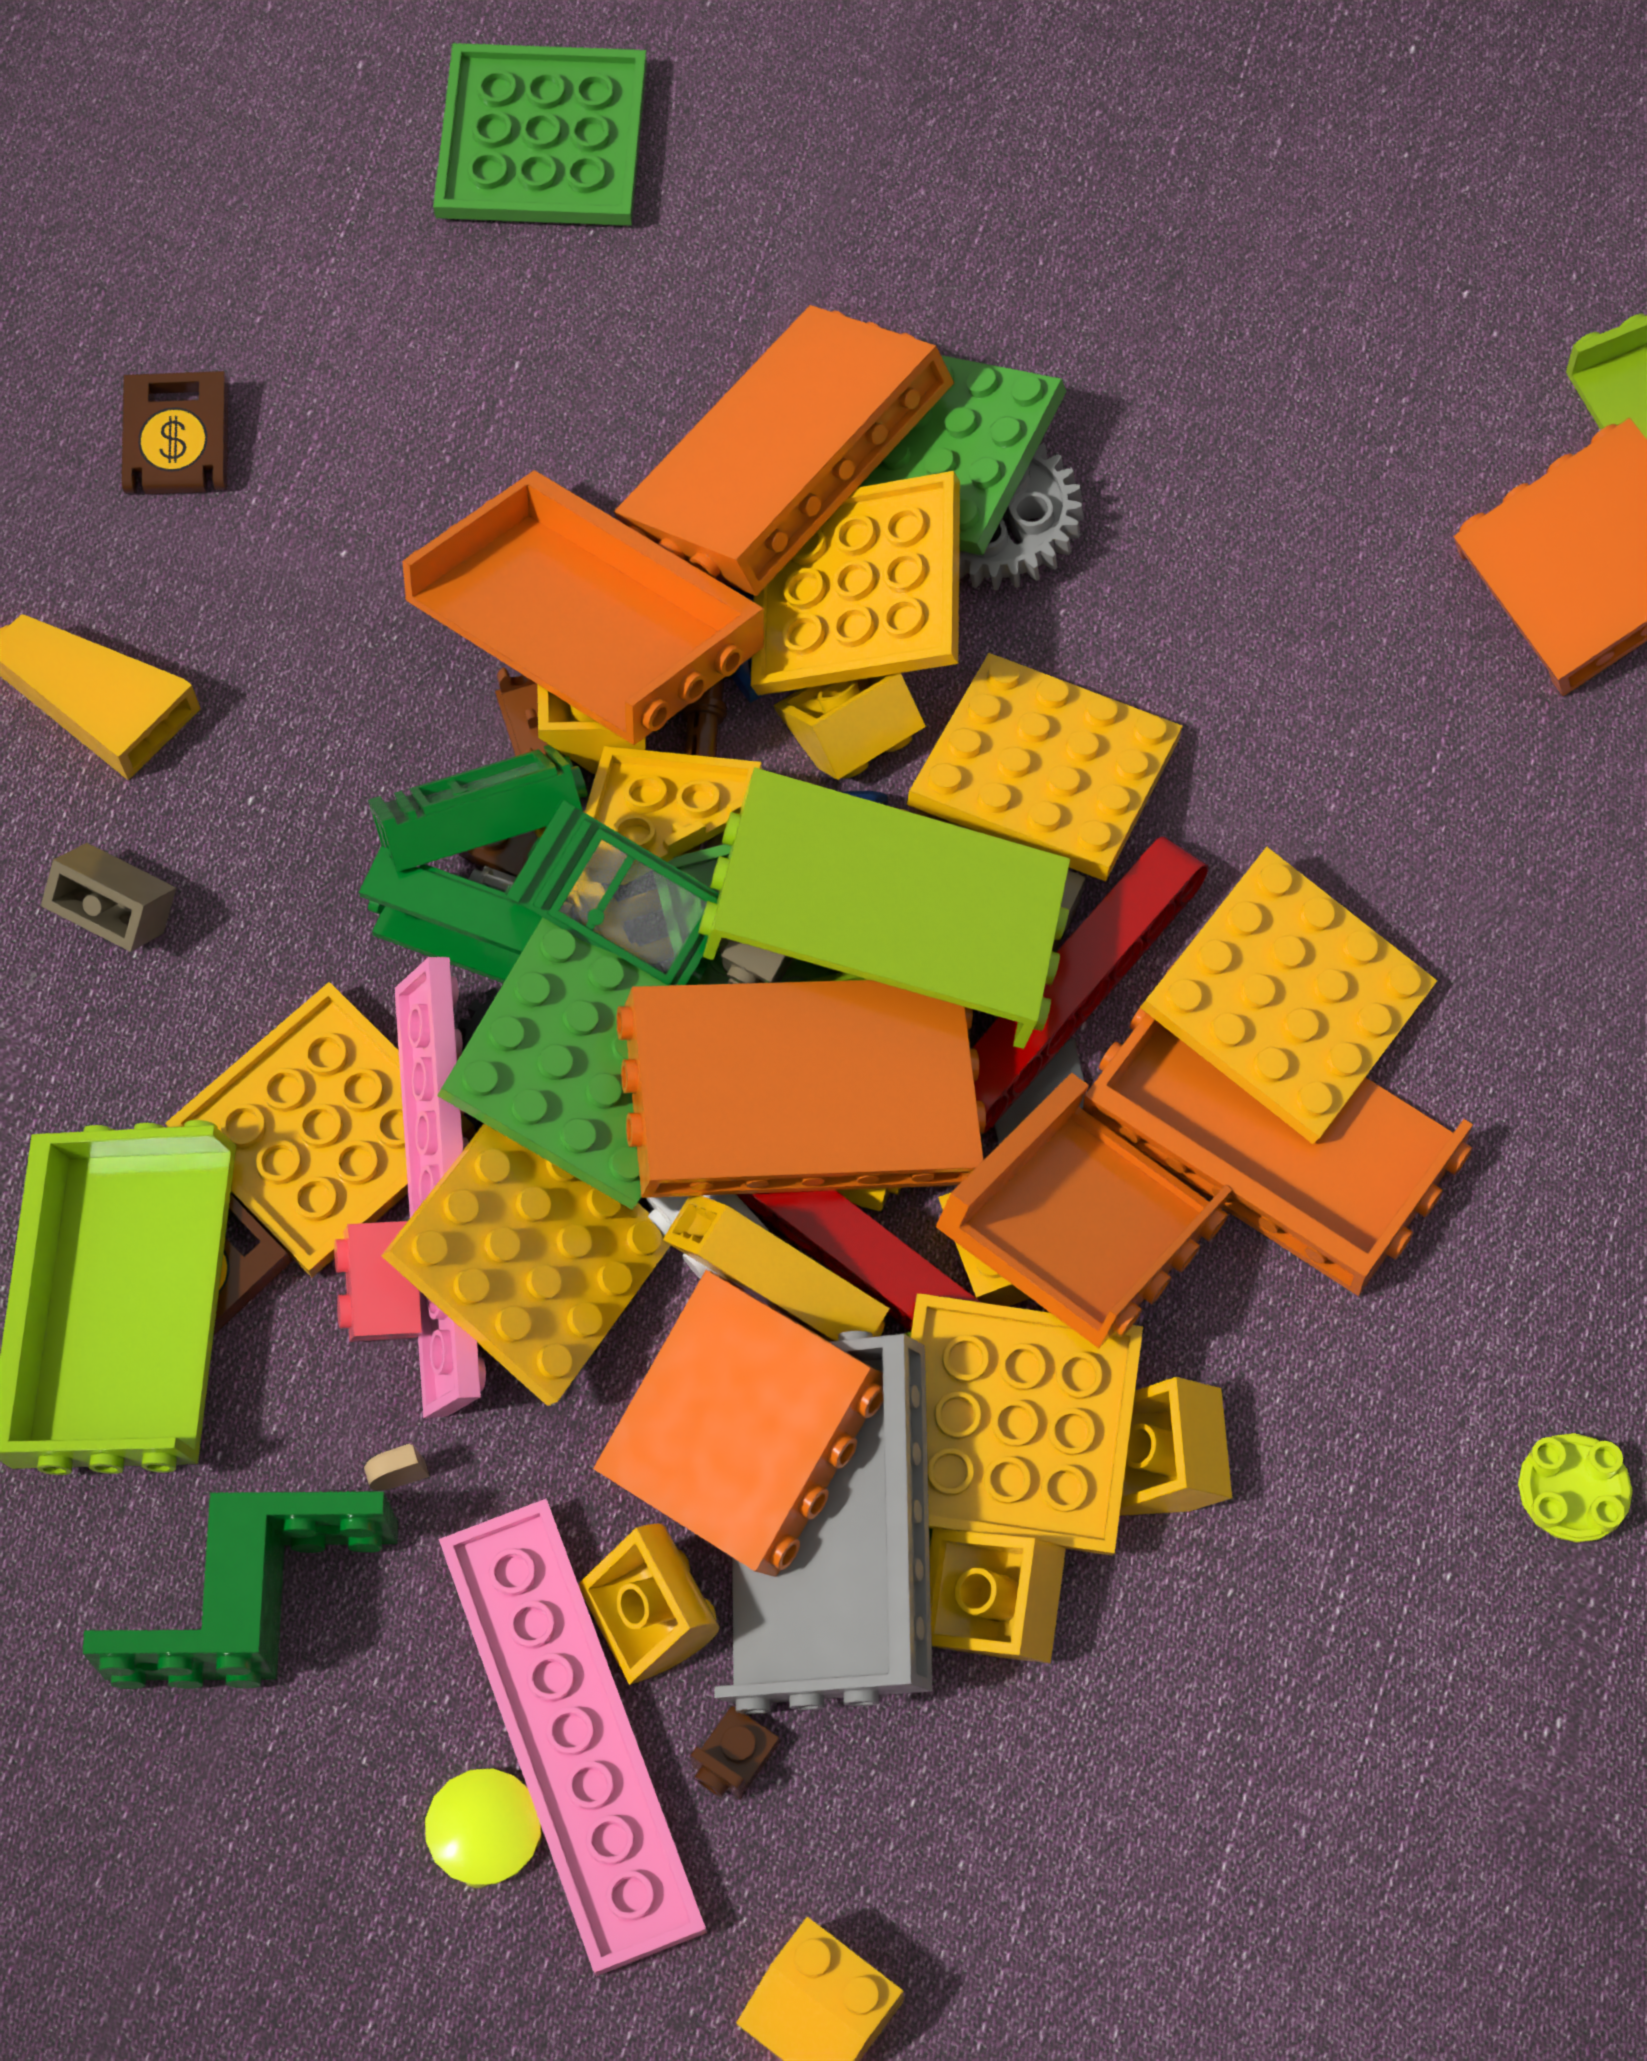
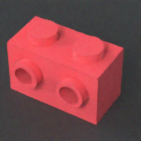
(378, 1298)

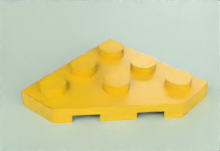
(666, 797)

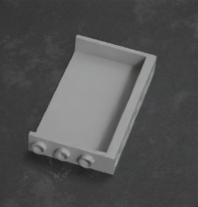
(857, 1596)

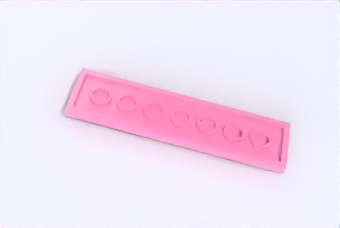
(433, 1141)
(572, 1738)

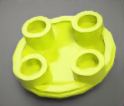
(1575, 1487)
(482, 1827)

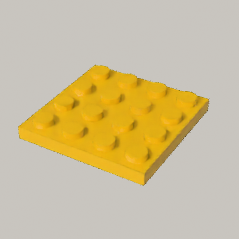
(867, 590)
(1045, 765)
(1289, 995)
(313, 1126)
(526, 1259)
(1024, 1423)

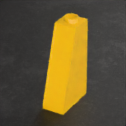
(95, 693)
(773, 1270)

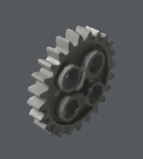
(1043, 493)

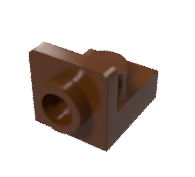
(733, 1754)

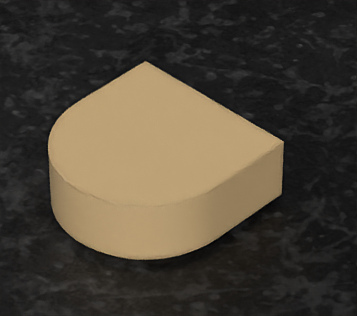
(395, 1468)

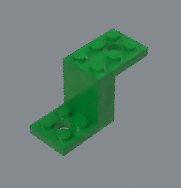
(243, 1588)

